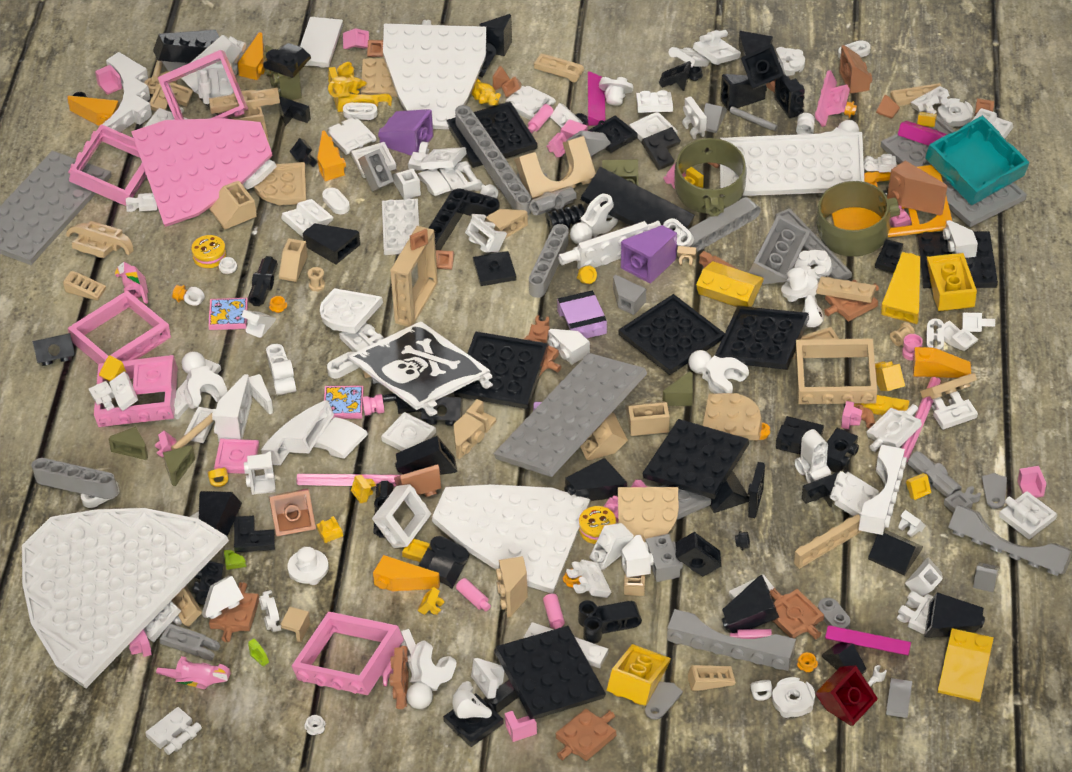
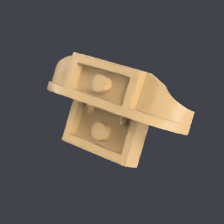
(99, 239)

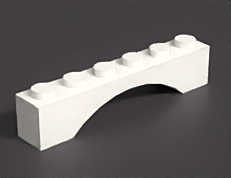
(877, 510)

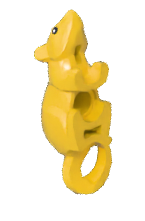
(343, 85)
(485, 93)

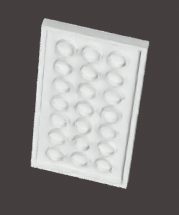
(797, 162)

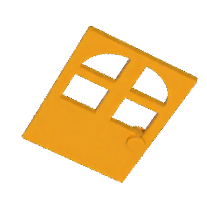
(860, 218)

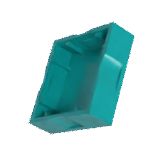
(977, 160)

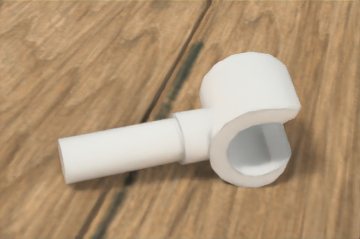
(877, 676)

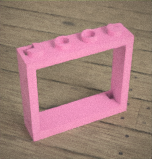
(192, 67)
(115, 139)
(132, 350)
(138, 413)
(387, 634)

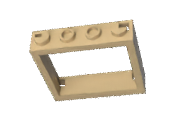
(407, 300)
(835, 349)

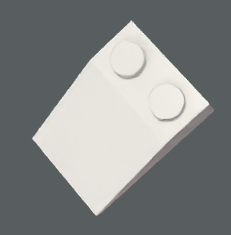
(233, 411)

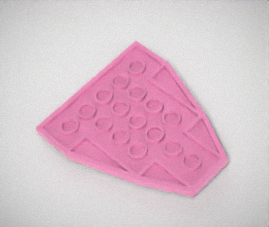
(195, 159)

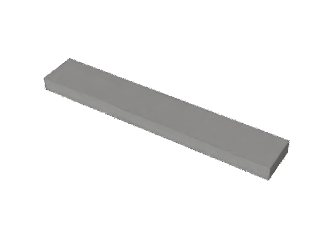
(839, 270)

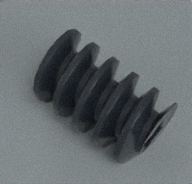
(566, 216)

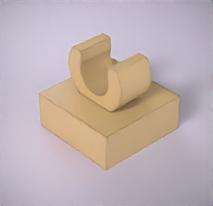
(686, 253)

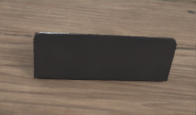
(504, 696)

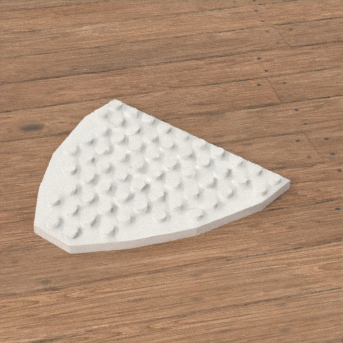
(105, 577)

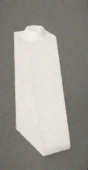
(231, 48)

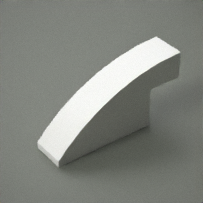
(299, 433)

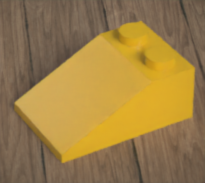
(951, 282)
(965, 665)
(637, 674)

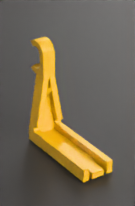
(356, 98)

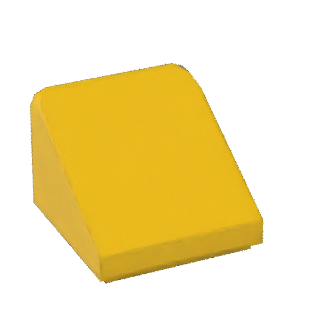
(927, 119)
(111, 368)

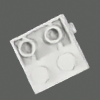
(715, 48)
(213, 82)
(1027, 514)
(162, 620)

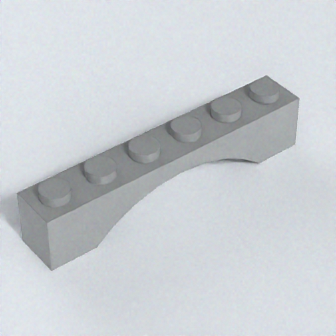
(971, 523)
(771, 651)

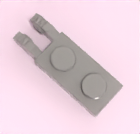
(189, 641)

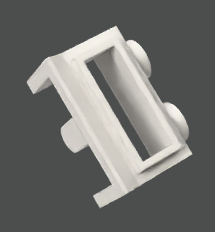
(495, 237)
(262, 483)

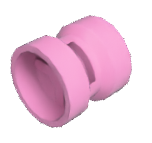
(909, 343)
(373, 404)

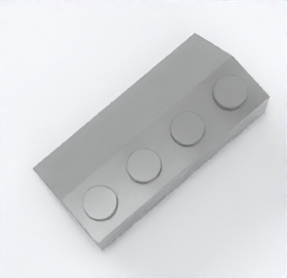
(779, 251)

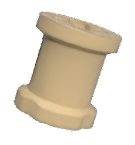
(316, 279)
(898, 336)

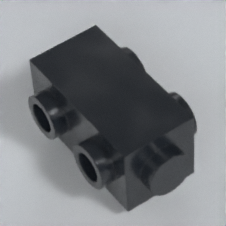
(205, 578)

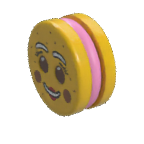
(208, 251)
(592, 522)

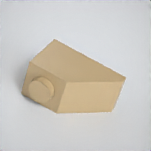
(508, 220)

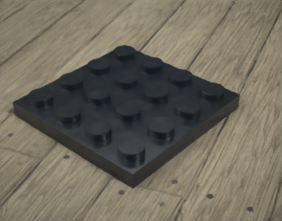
(503, 127)
(981, 267)
(671, 333)
(763, 336)
(513, 367)
(696, 458)
(549, 672)

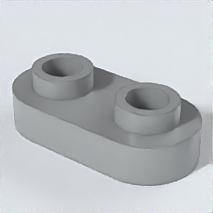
(832, 612)

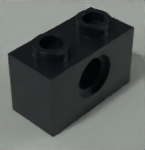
(63, 341)
(454, 411)
(840, 449)
(698, 554)

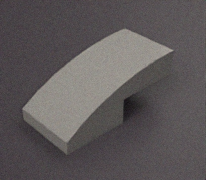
(899, 698)

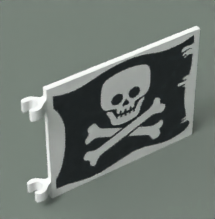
(420, 366)

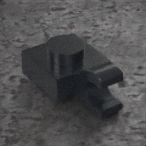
(301, 152)

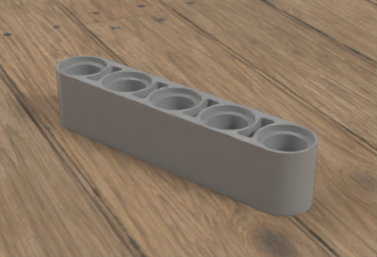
(725, 223)
(548, 260)
(75, 478)

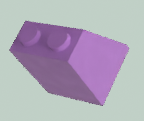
(407, 130)
(649, 253)

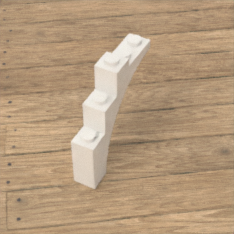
(136, 94)

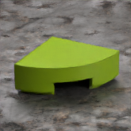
(233, 560)
(257, 652)

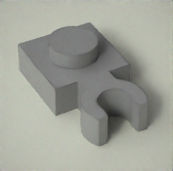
(958, 498)

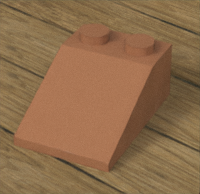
(916, 189)

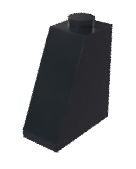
(752, 42)
(738, 92)
(331, 241)
(425, 455)
(595, 481)
(218, 509)
(750, 607)
(950, 613)

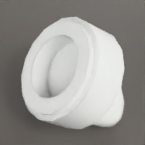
(489, 190)
(194, 296)
(761, 685)

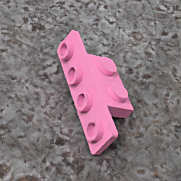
(832, 99)

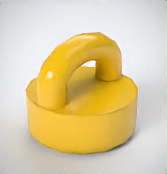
(345, 70)
(587, 274)
(218, 473)

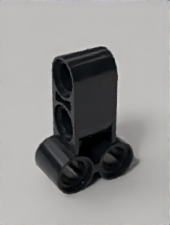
(607, 618)

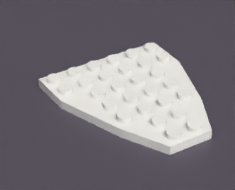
(434, 66)
(512, 523)

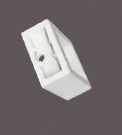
(388, 524)

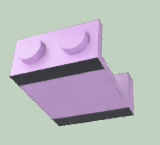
(583, 314)

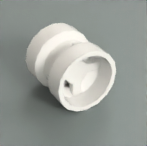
(805, 124)

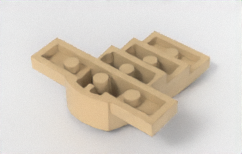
(254, 101)

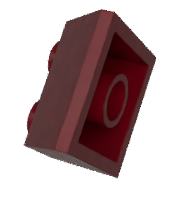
(847, 694)

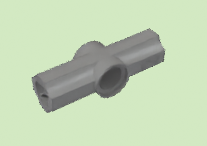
(552, 201)
(936, 473)

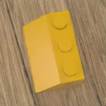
(728, 285)

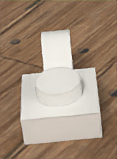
(417, 157)
(144, 202)
(973, 322)
(102, 394)

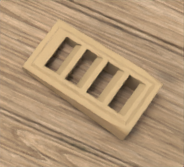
(74, 279)
(634, 589)
(698, 681)

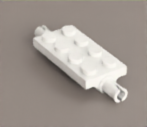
(603, 248)

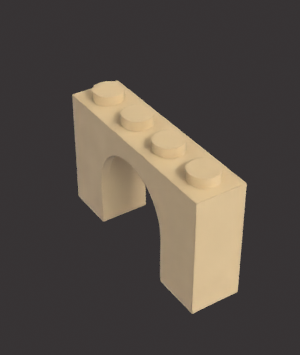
(579, 169)

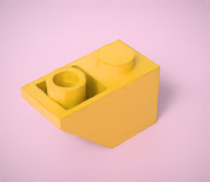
(888, 376)

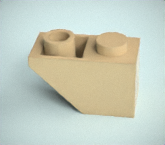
(293, 259)
(467, 433)

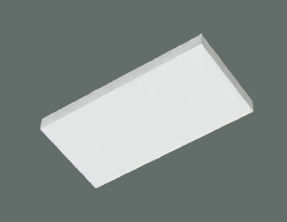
(321, 40)
(399, 222)

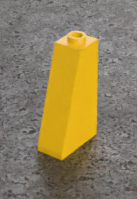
(903, 291)

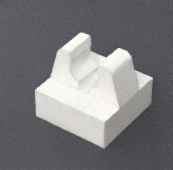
(910, 520)

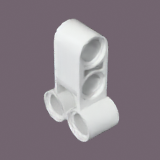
(281, 369)
(813, 457)

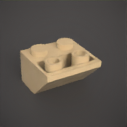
(233, 205)
(648, 418)
(605, 439)
(512, 584)

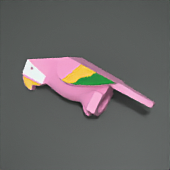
(133, 280)
(196, 674)

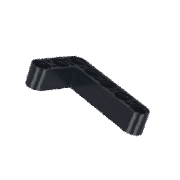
(459, 203)

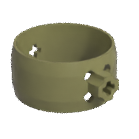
(719, 152)
(855, 195)

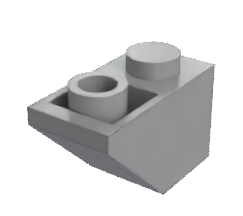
(594, 140)
(628, 295)

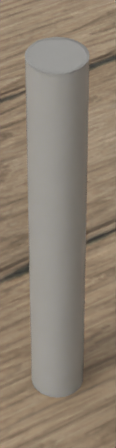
(753, 118)

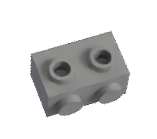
(375, 170)
(665, 562)

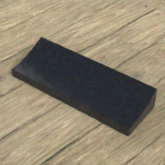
(632, 202)

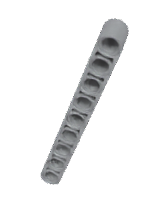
(492, 159)

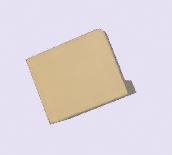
(477, 411)
(297, 621)

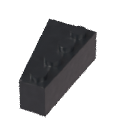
(183, 46)

